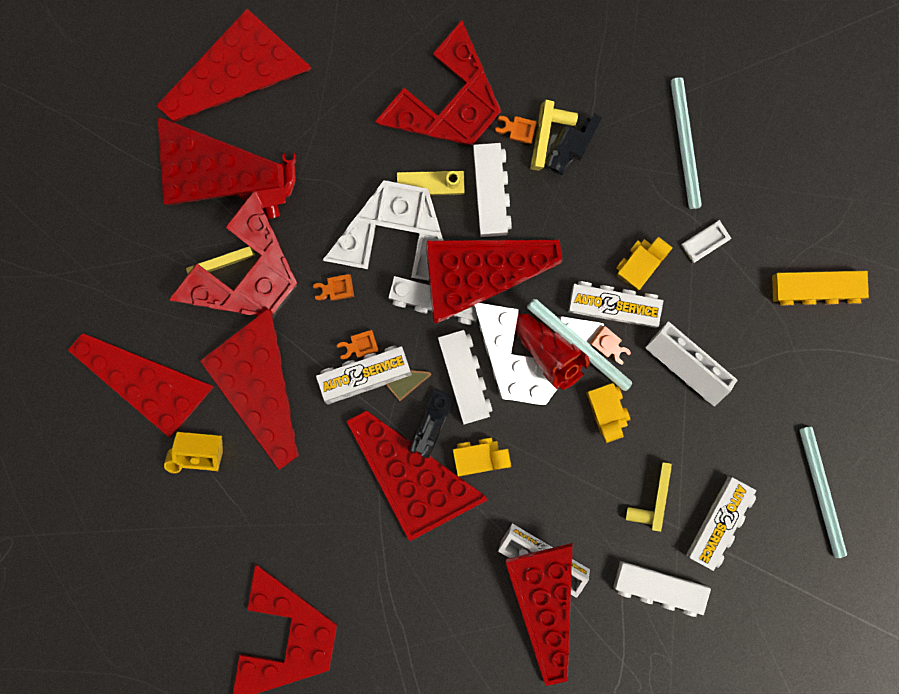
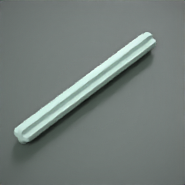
(686, 143)
(595, 358)
(823, 492)

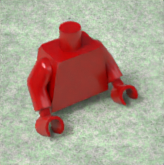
(271, 198)

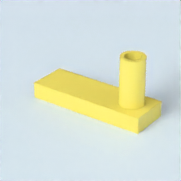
(546, 116)
(436, 182)
(226, 260)
(654, 517)

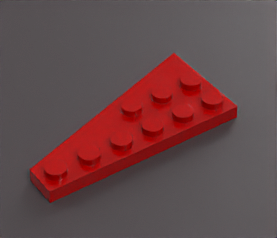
(151, 388)
(544, 598)

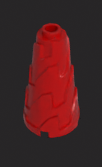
(551, 352)

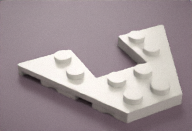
(392, 207)
(519, 375)

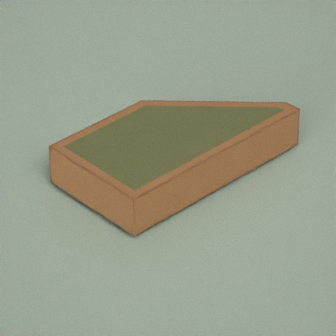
(406, 385)

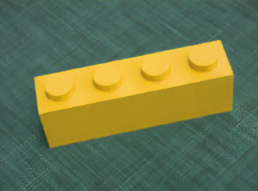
(820, 287)

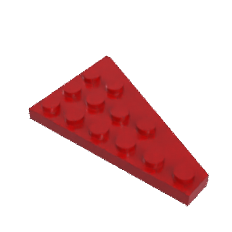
(238, 63)
(207, 168)
(478, 269)
(253, 382)
(417, 488)

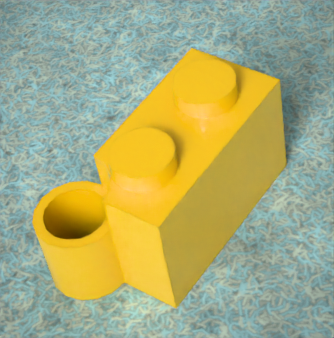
(642, 262)
(608, 411)
(194, 452)
(480, 457)

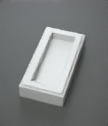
(706, 241)

